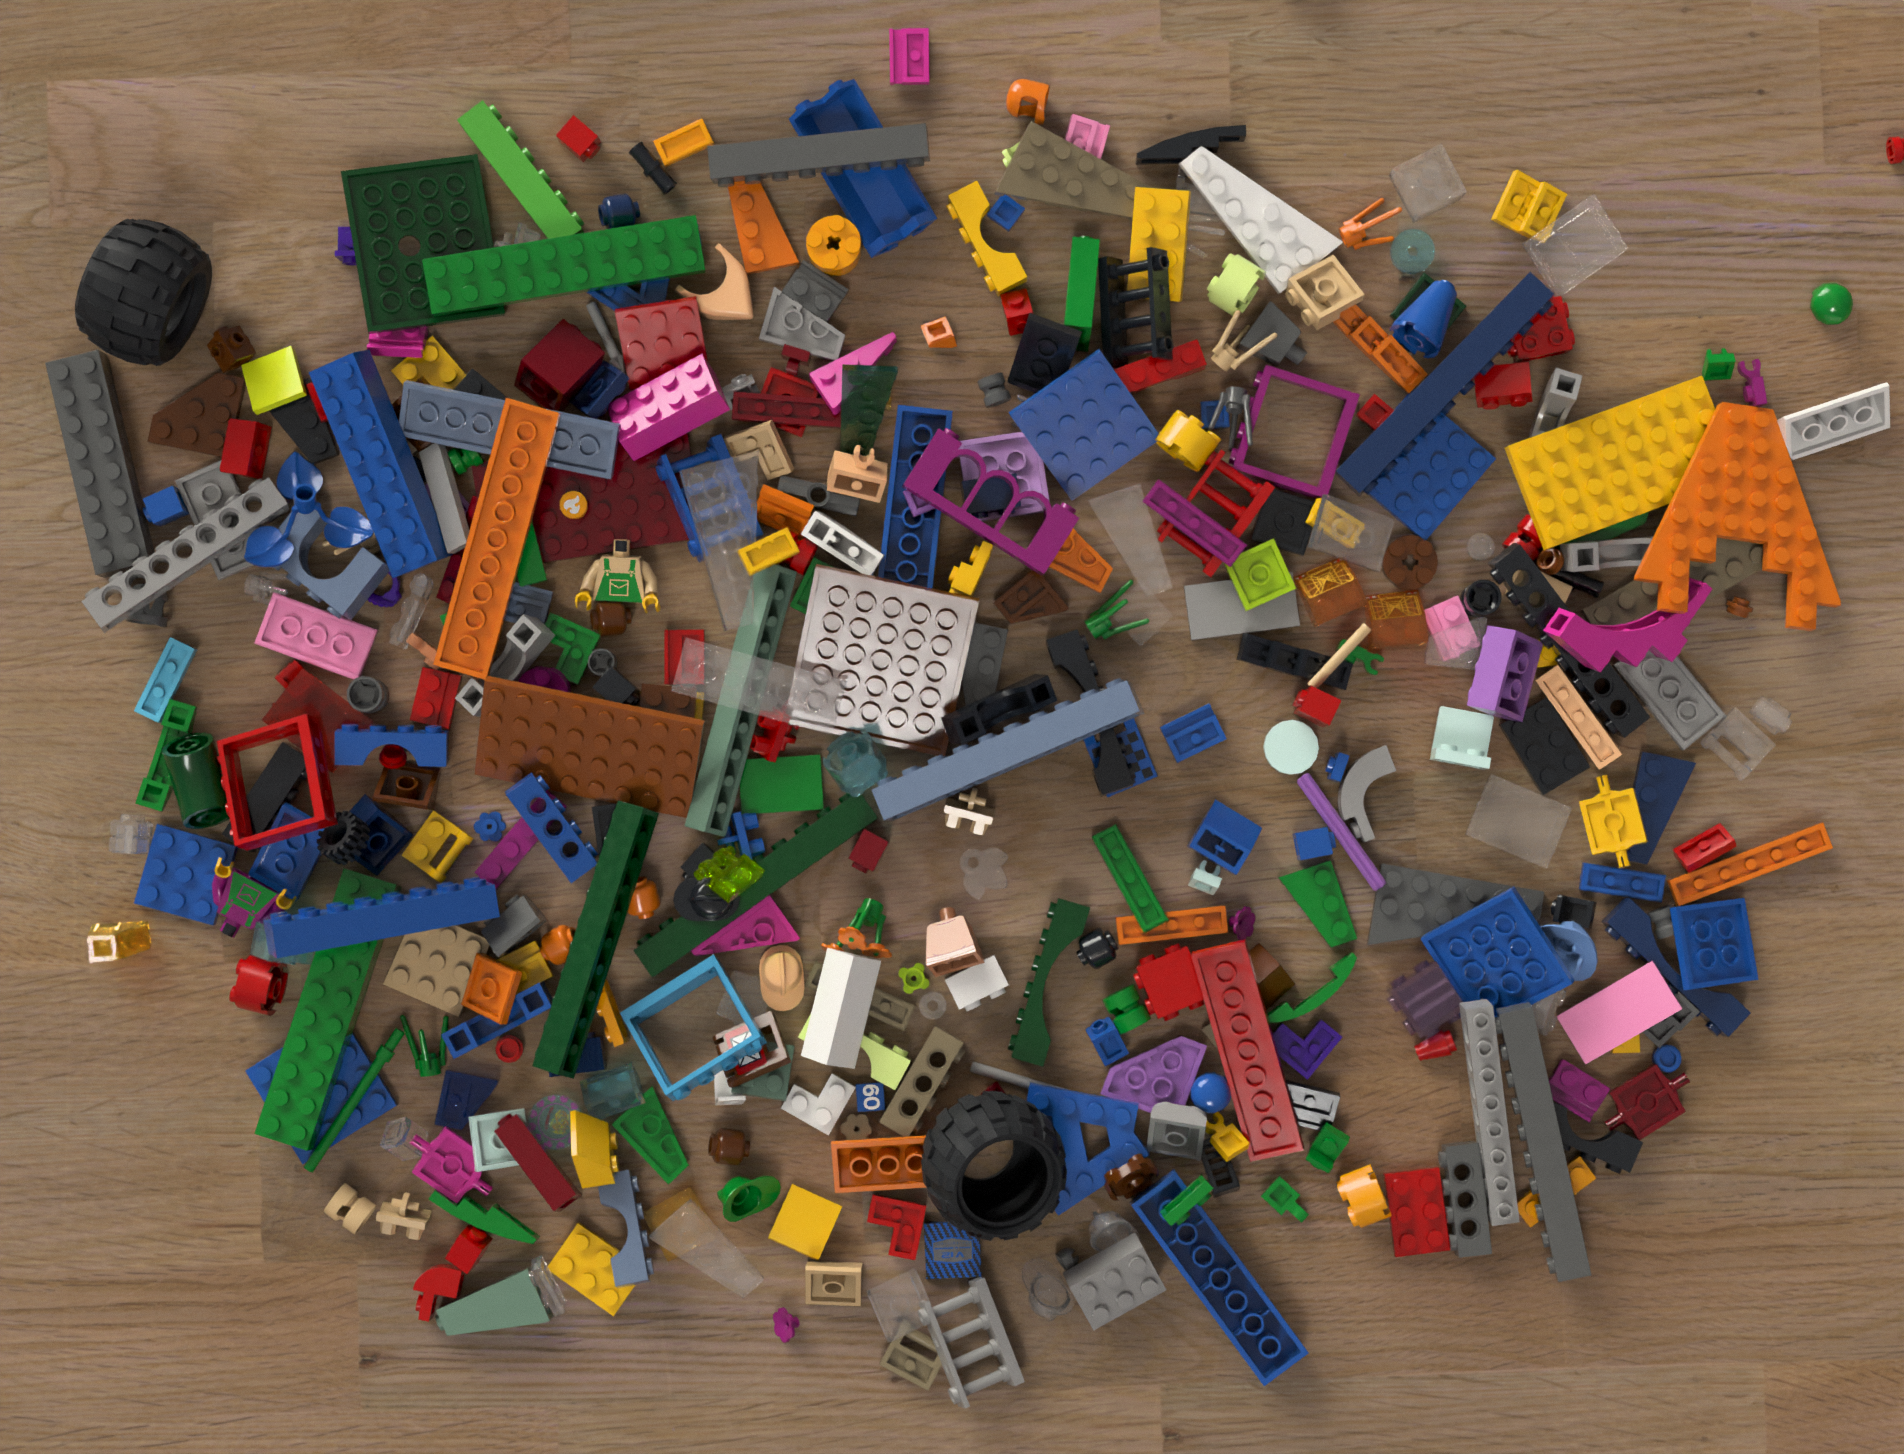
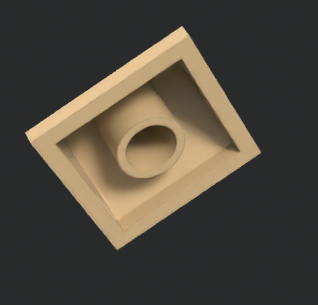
(833, 1283)

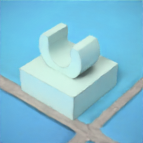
(1205, 881)

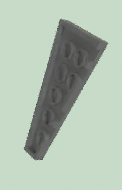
(1424, 900)

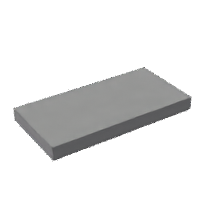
(207, 491)
(1218, 612)
(1672, 697)

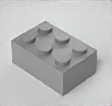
(1114, 1281)

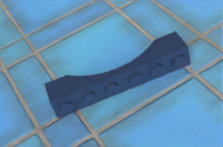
(1634, 929)

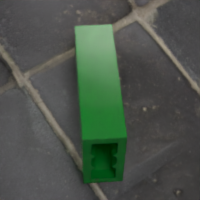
(1081, 287)

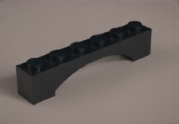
(1069, 654)

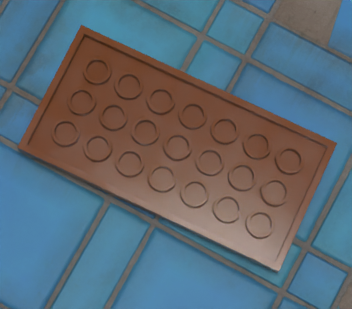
(588, 746)

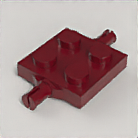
(1647, 1101)

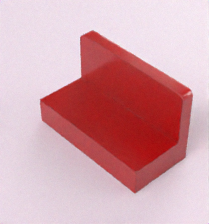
(245, 448)

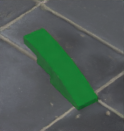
(495, 1220)

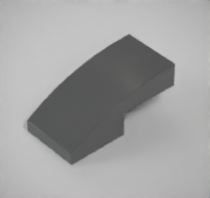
(1666, 1028)

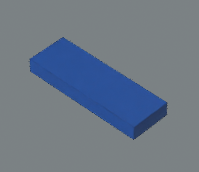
(1622, 882)

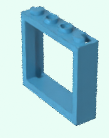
(669, 994)

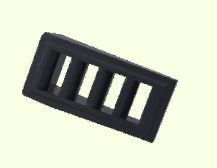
(1224, 1189)

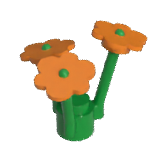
(867, 915)

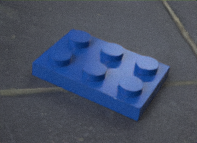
(289, 861)

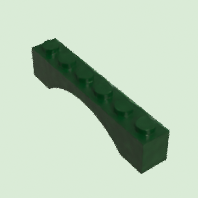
(1065, 926)

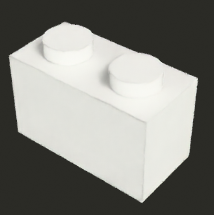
(976, 983)

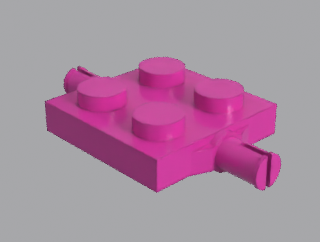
(448, 1165)

